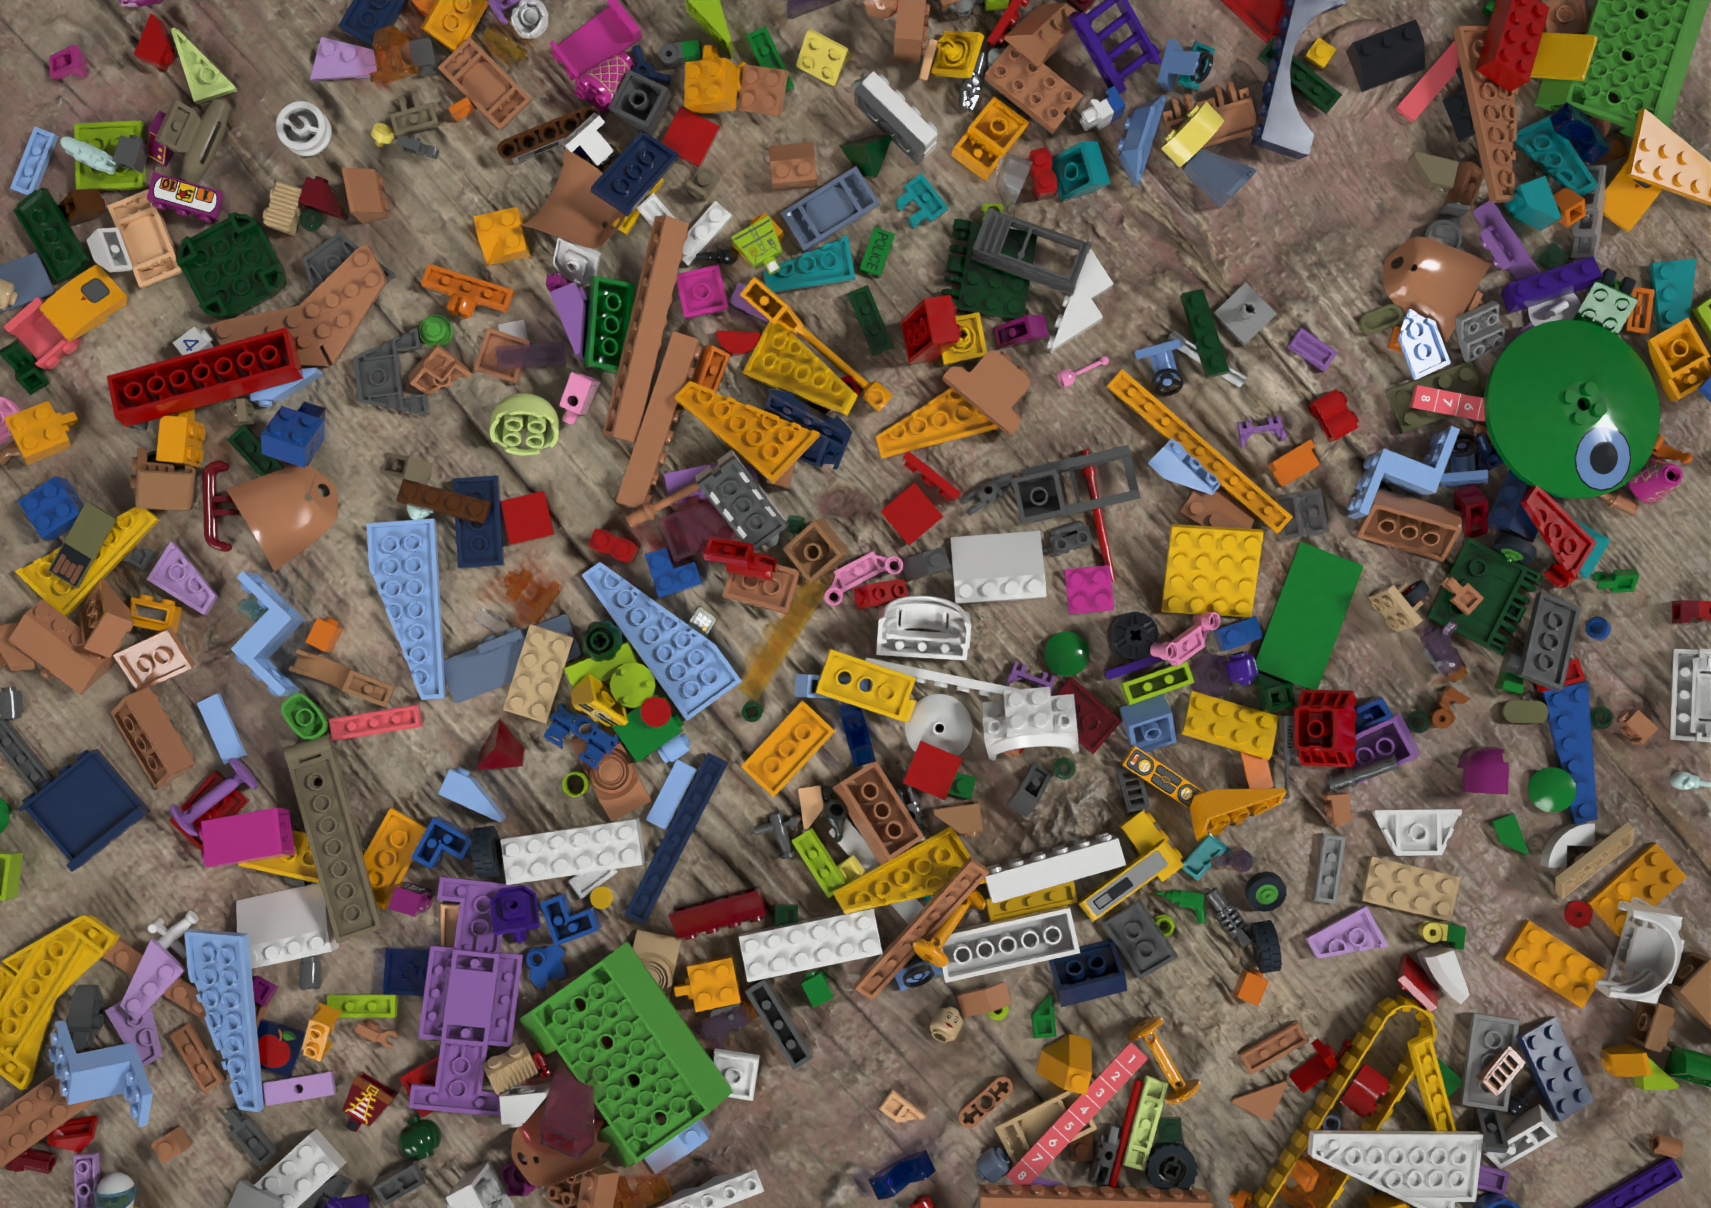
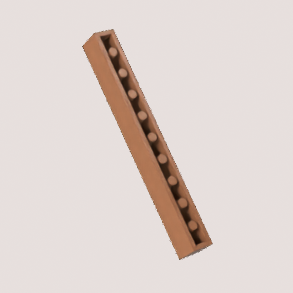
(646, 328)
(1088, 1197)

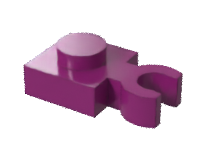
(263, 990)

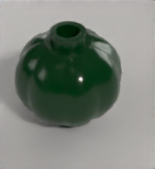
(592, 638)
(419, 1138)

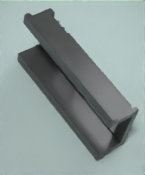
(993, 236)
(1090, 460)

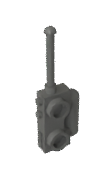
(1059, 544)
(1286, 745)

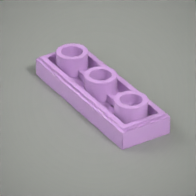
(287, 1089)
(85, 1175)

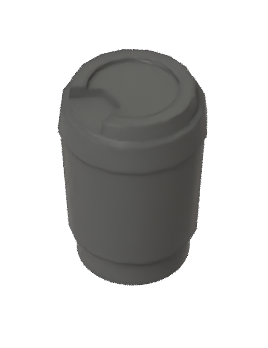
(310, 973)

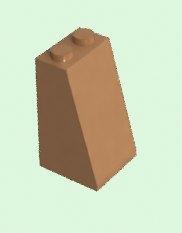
(1693, 987)

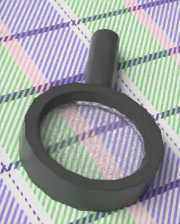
(1445, 232)

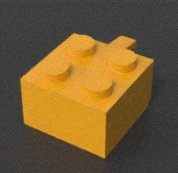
(710, 83)
(40, 431)
(181, 440)
(711, 983)

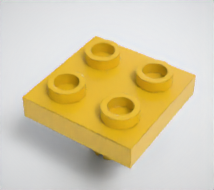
(957, 54)
(971, 343)

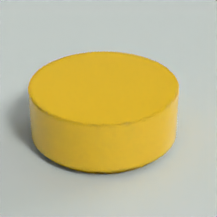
(601, 897)

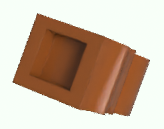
(1443, 715)

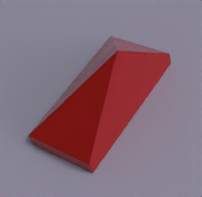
(74, 1134)

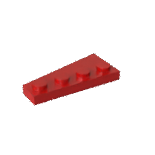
(1561, 533)

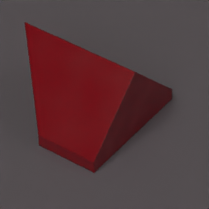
(501, 750)

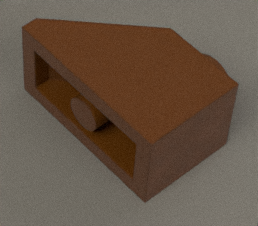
(82, 206)

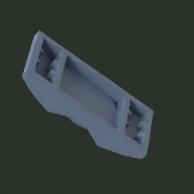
(830, 209)

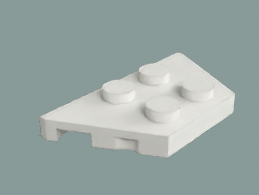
(1417, 830)

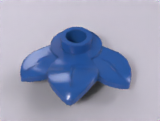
(548, 967)

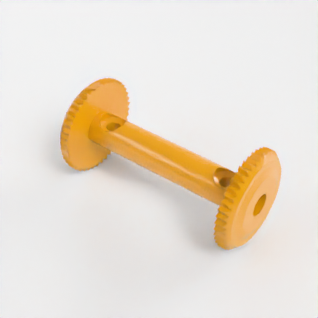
(933, 954)
(1180, 1092)

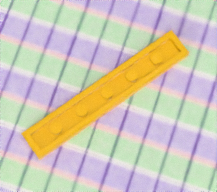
(1431, 1083)

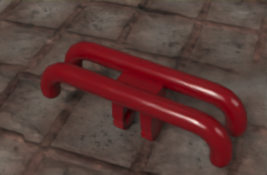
(210, 503)

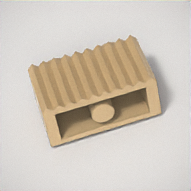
(283, 209)
(510, 1068)

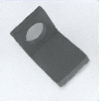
(1453, 212)

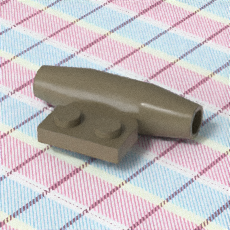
(196, 136)

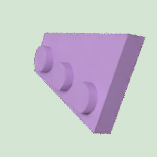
(342, 60)
(182, 580)
(1347, 934)
(153, 977)
(140, 1032)

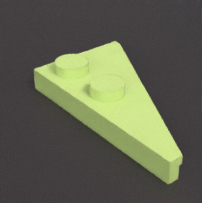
(202, 76)

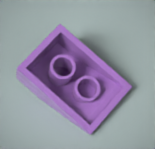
(573, 311)
(1384, 740)

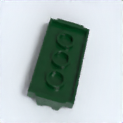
(52, 235)

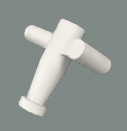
(170, 936)

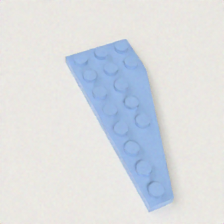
(407, 578)
(677, 655)
(223, 976)

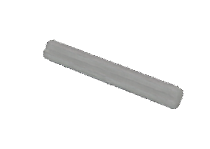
(1189, 348)

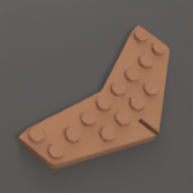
(325, 317)

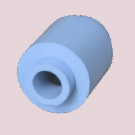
(674, 748)

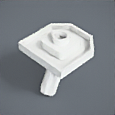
(575, 261)

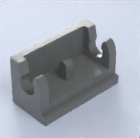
(399, 1180)

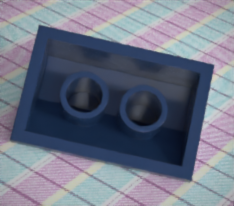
(1508, 513)
(1088, 974)

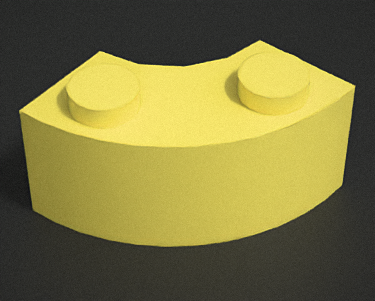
(1192, 134)

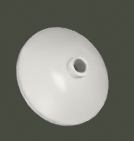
(940, 710)

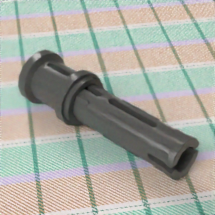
(1351, 776)

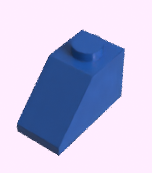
(1238, 634)

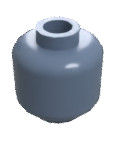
(993, 1164)

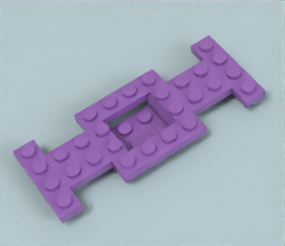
(461, 1002)

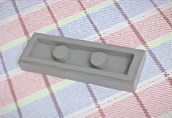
(1329, 868)

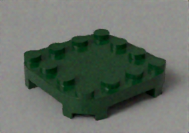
(231, 267)

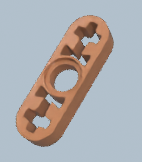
(985, 1111)

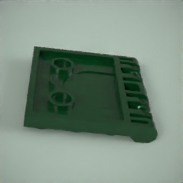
(984, 287)
(1498, 585)

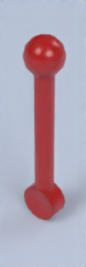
(1346, 1045)

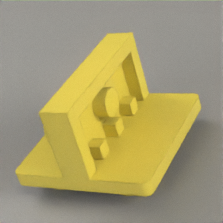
(822, 57)

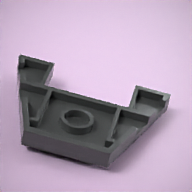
(329, 256)
(381, 379)

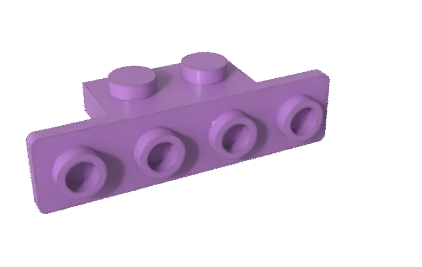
(1503, 242)

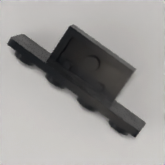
(1459, 111)

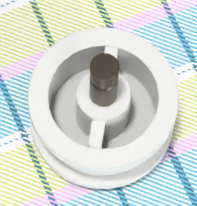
(303, 128)

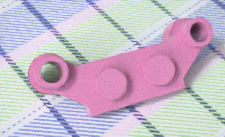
(859, 572)
(1189, 641)

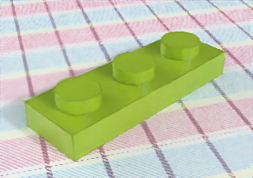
(819, 862)
(364, 1005)

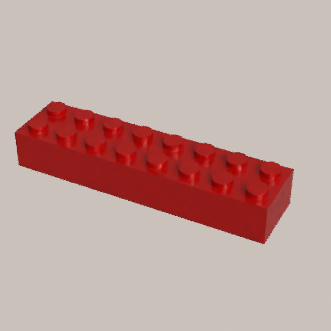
(204, 377)

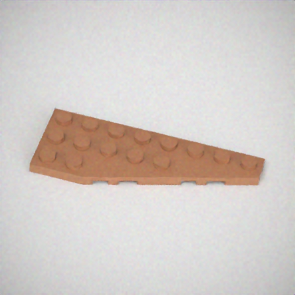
(1492, 115)

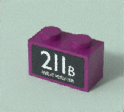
(411, 899)

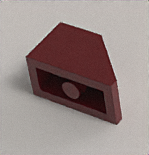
(322, 197)
(1473, 510)

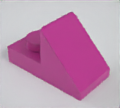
(68, 62)

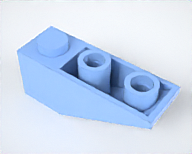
(1180, 467)

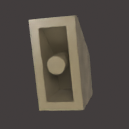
(1434, 172)
(407, 468)

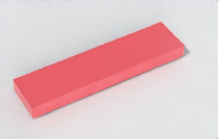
(1430, 84)
(375, 722)

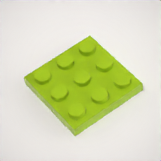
(106, 137)

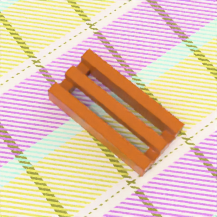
(1638, 309)

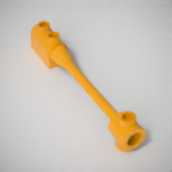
(780, 312)

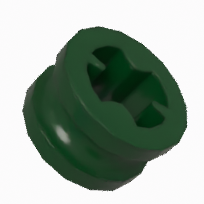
(750, 705)

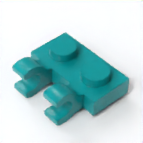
(925, 198)

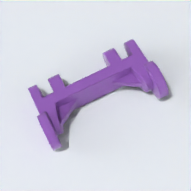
(1244, 434)
(1018, 675)

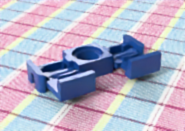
(597, 739)

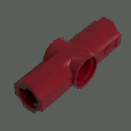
(33, 1160)

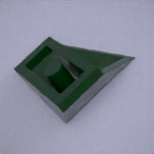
(867, 153)
(1273, 693)

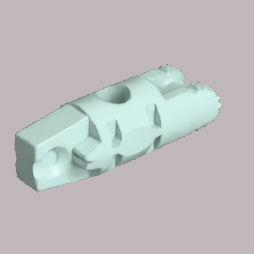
(89, 155)

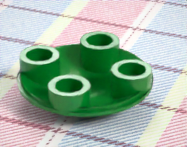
(1066, 653)
(1552, 789)

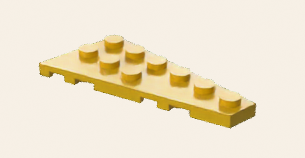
(792, 367)
(124, 536)
(908, 876)

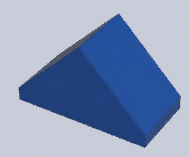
(1371, 713)

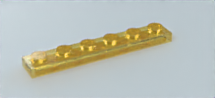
(783, 639)

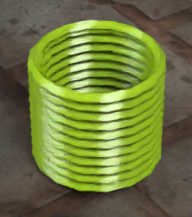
(565, 788)

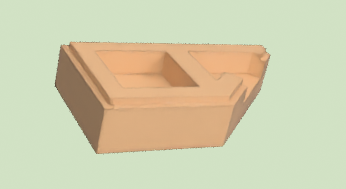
(928, 59)
(811, 804)
(899, 1108)

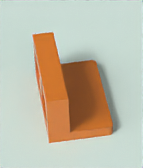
(1294, 464)

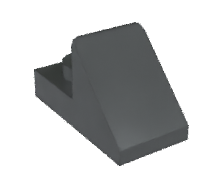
(1490, 1125)

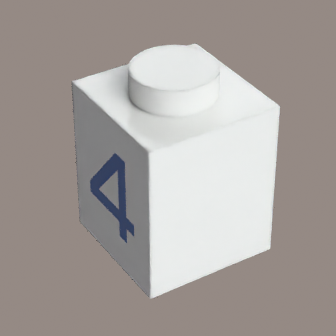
(193, 341)

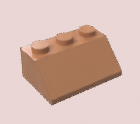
(1042, 32)
(1215, 510)

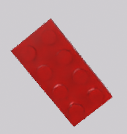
(1512, 42)
(930, 329)

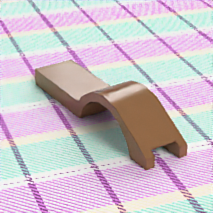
(342, 678)

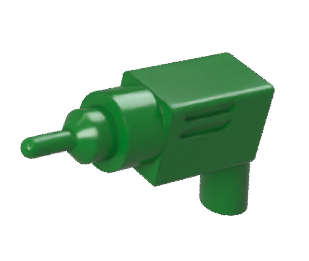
(1187, 899)

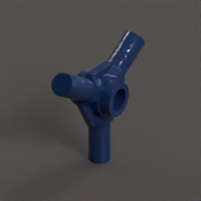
(645, 69)
(1488, 456)

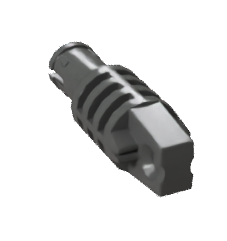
(1229, 916)

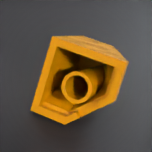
(1067, 1063)

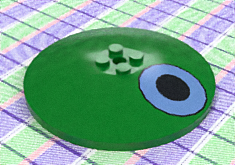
(1537, 418)

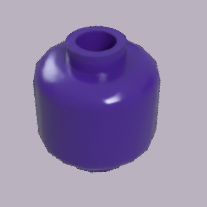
(1241, 668)

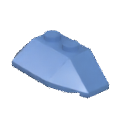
(1139, 138)

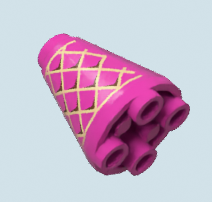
(603, 81)
(1655, 481)

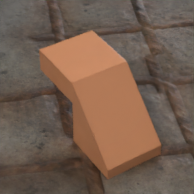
(983, 1000)

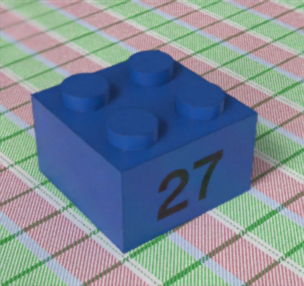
(293, 436)
(52, 507)

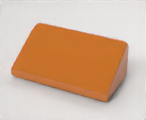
(711, 367)
(1257, 772)

